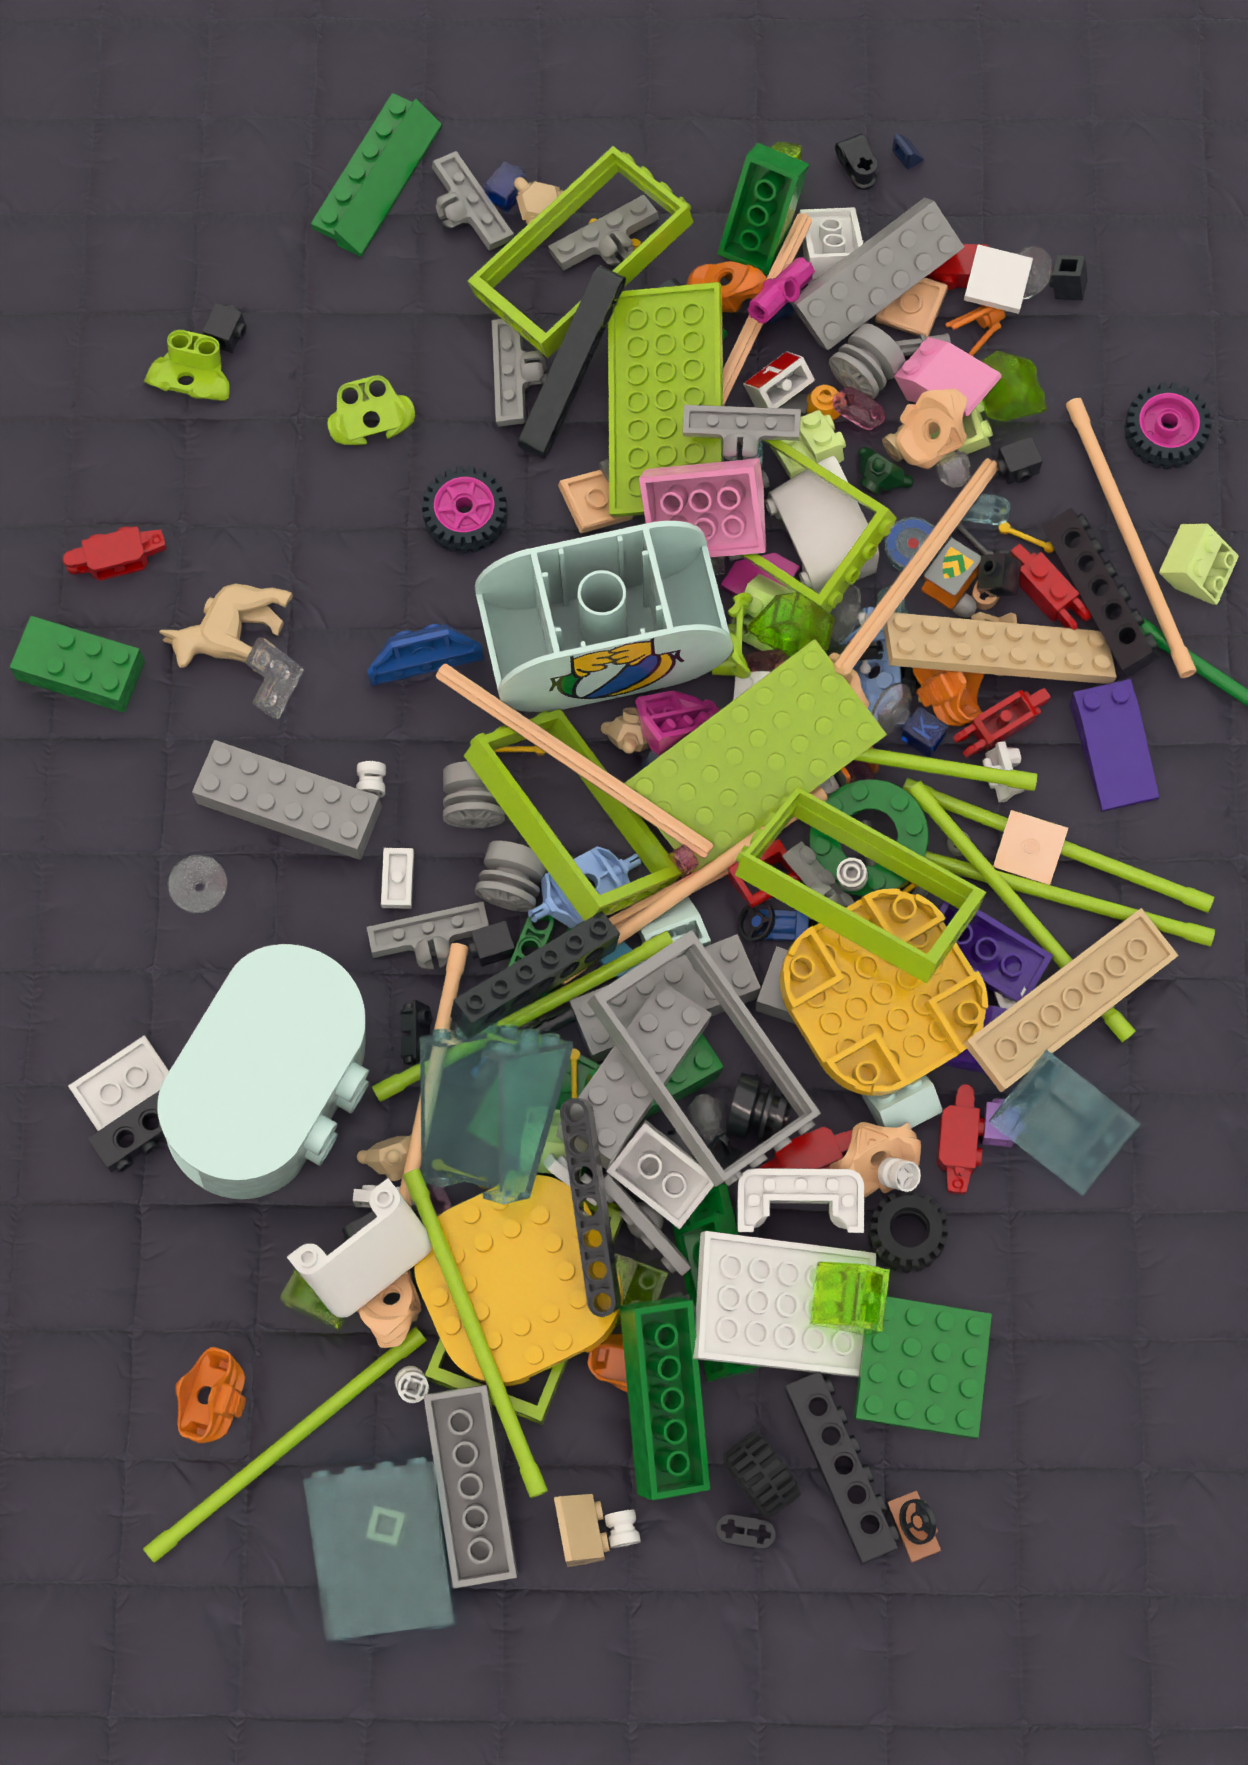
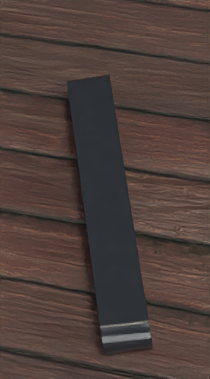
(572, 361)
(584, 1221)

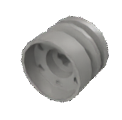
(867, 360)
(468, 799)
(510, 876)

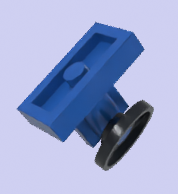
(772, 924)

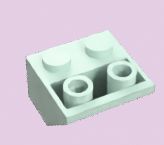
(678, 922)
(909, 1105)

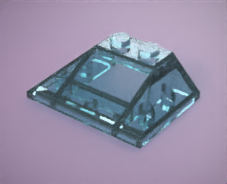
(1064, 1122)

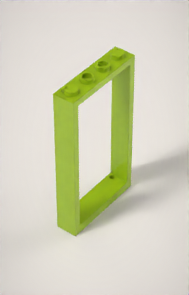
(554, 216)
(861, 551)
(544, 841)
(880, 850)
(522, 1408)

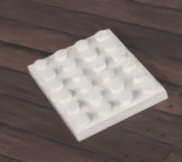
(759, 1305)

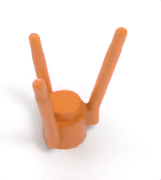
(986, 317)

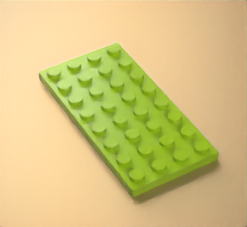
(660, 357)
(757, 749)

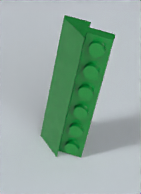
(377, 174)
(711, 1215)

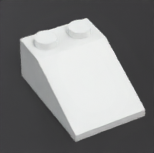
(830, 237)
(661, 1174)

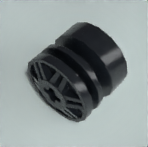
(757, 1109)

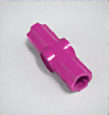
(781, 290)

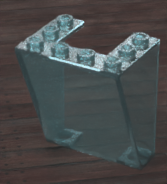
(489, 1106)
(380, 1550)

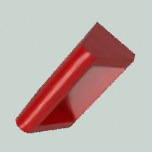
(771, 856)

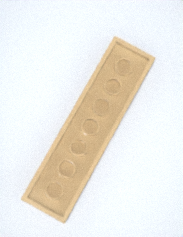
(998, 648)
(1070, 999)

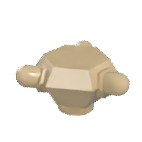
(534, 197)
(626, 731)
(387, 1156)

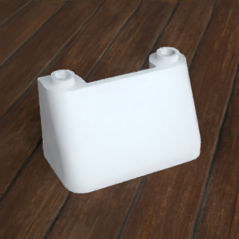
(820, 523)
(837, 1187)
(367, 1259)

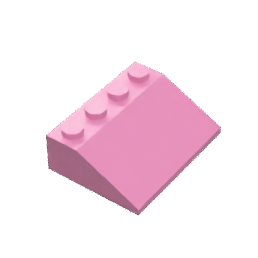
(716, 497)

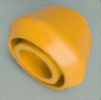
(822, 399)

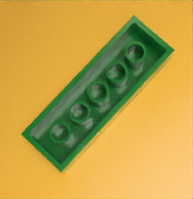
(664, 1398)

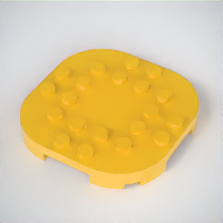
(871, 1019)
(522, 1282)

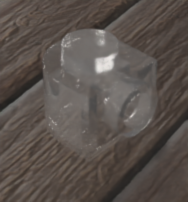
(954, 469)

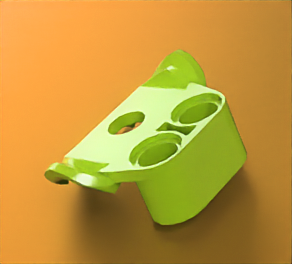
(190, 356)
(347, 423)
(736, 664)

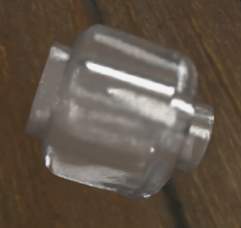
(707, 1116)

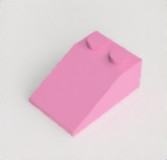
(945, 366)

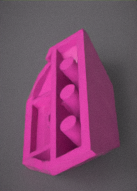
(670, 717)

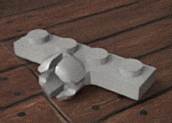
(468, 202)
(605, 235)
(513, 373)
(741, 426)
(812, 873)
(427, 933)
(645, 1224)

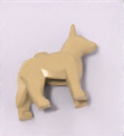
(222, 624)

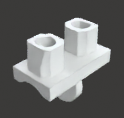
(1003, 758)

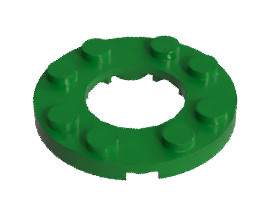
(885, 798)

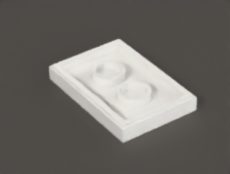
(120, 1083)

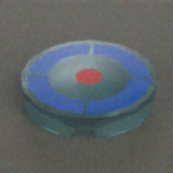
(905, 540)

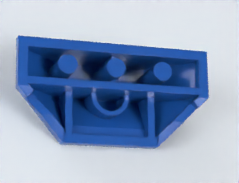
(422, 652)

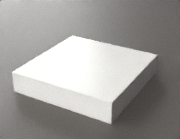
(998, 279)

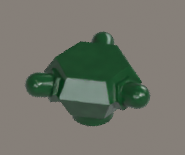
(881, 472)

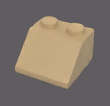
(580, 1529)

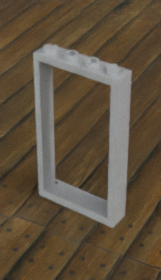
(747, 1027)

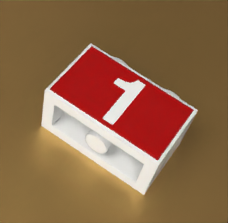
(779, 381)

